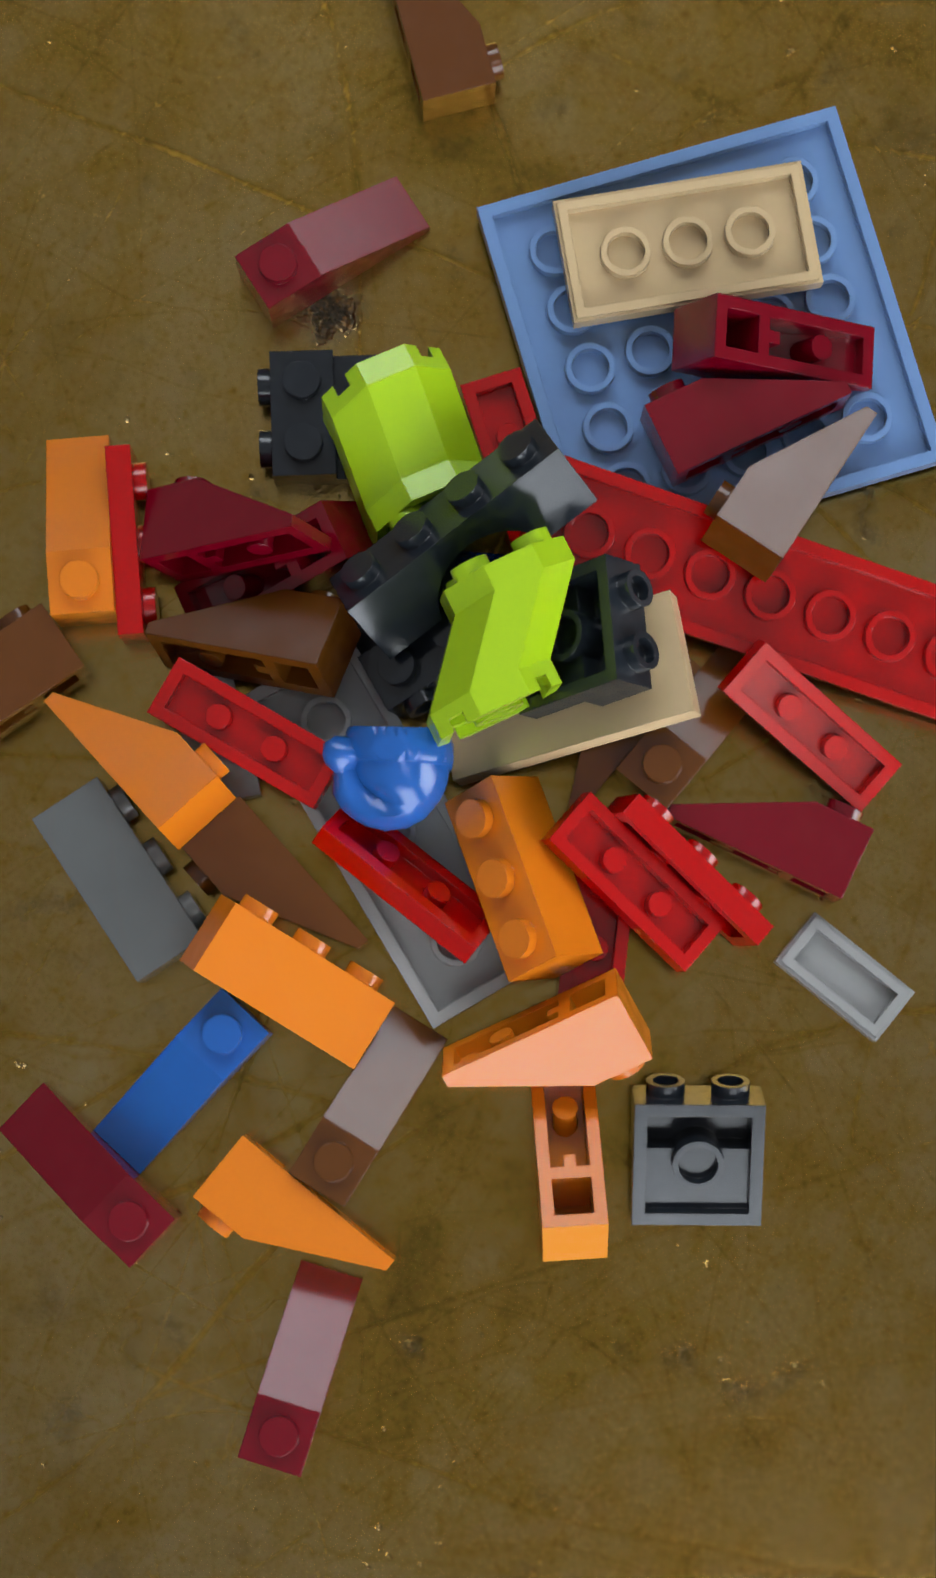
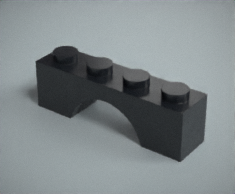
(514, 488)

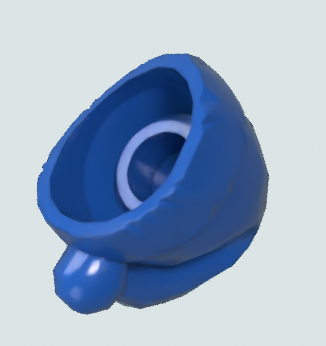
(388, 774)

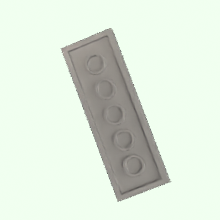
(432, 973)

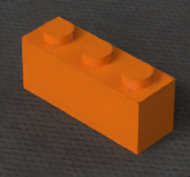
(520, 882)
(289, 978)

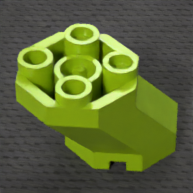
(399, 433)
(500, 635)

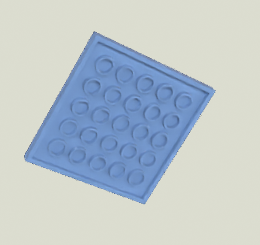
(598, 377)

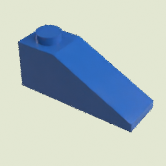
(183, 1080)

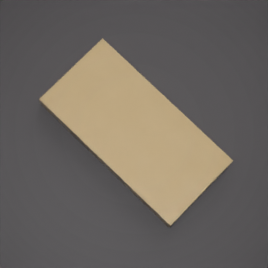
(686, 240)
(530, 741)

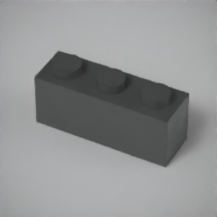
(121, 877)

